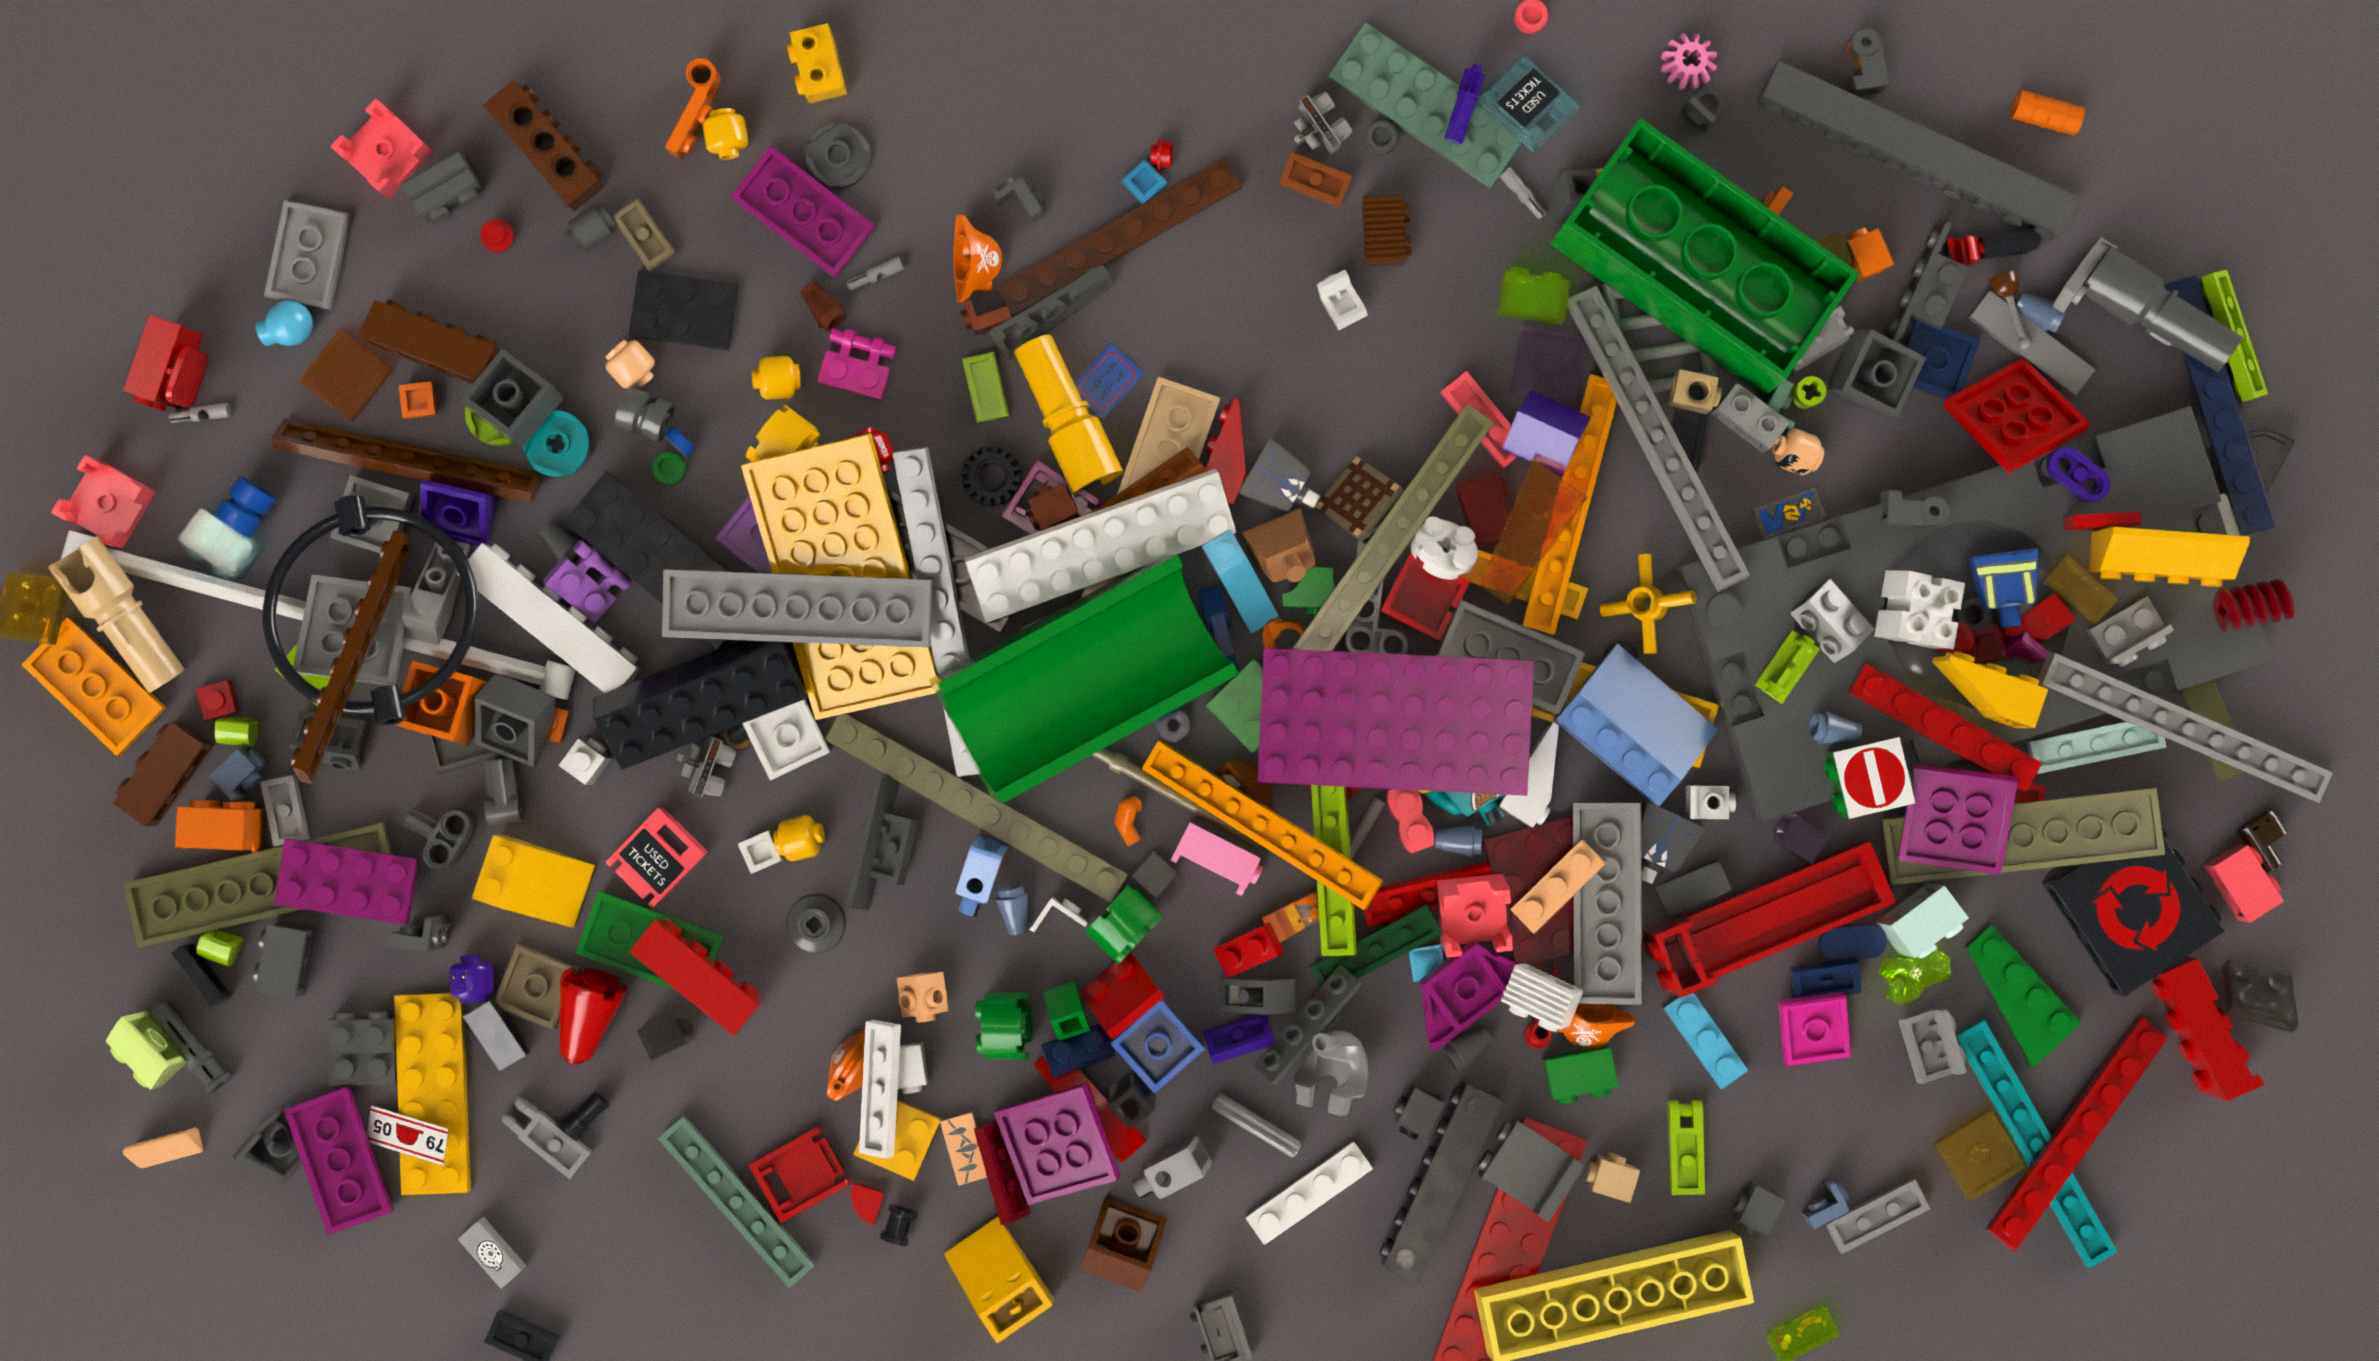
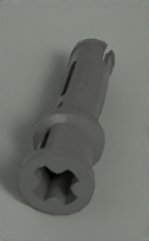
(198, 1063)

